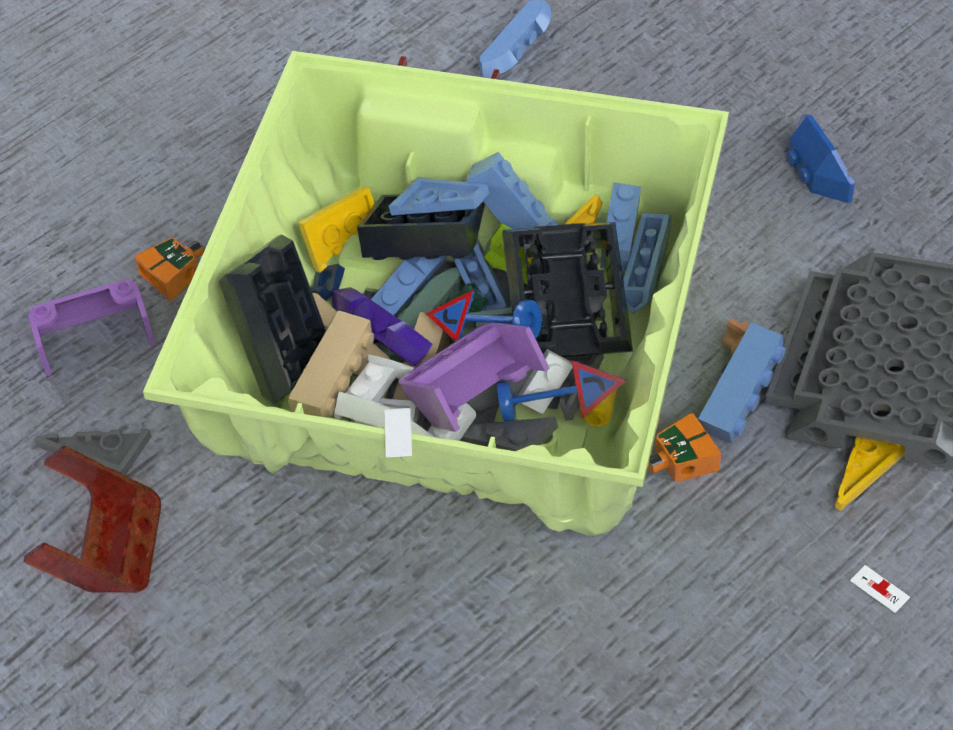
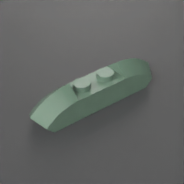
(432, 295)

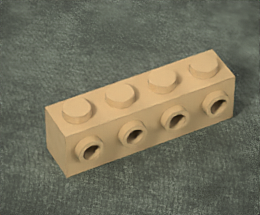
(332, 365)

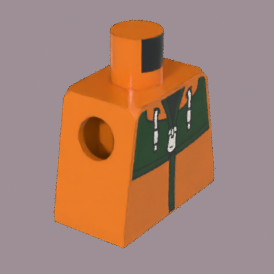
(169, 266)
(685, 451)

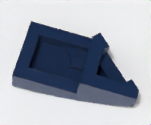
(328, 281)

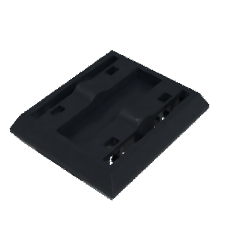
(569, 288)
(274, 315)

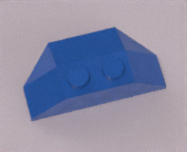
(819, 161)

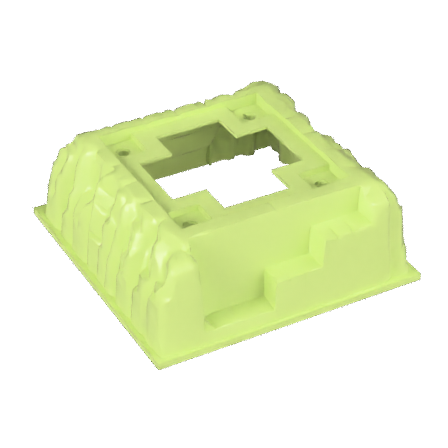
(382, 128)

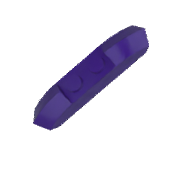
(386, 327)

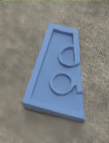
(438, 195)

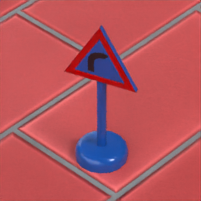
(454, 314)
(591, 386)

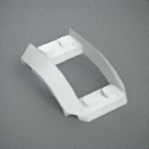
(363, 396)

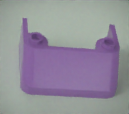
(83, 308)
(469, 368)

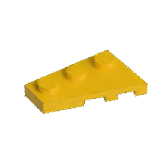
(334, 225)

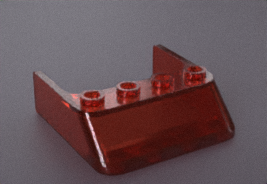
(117, 532)

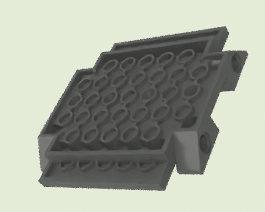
(847, 341)

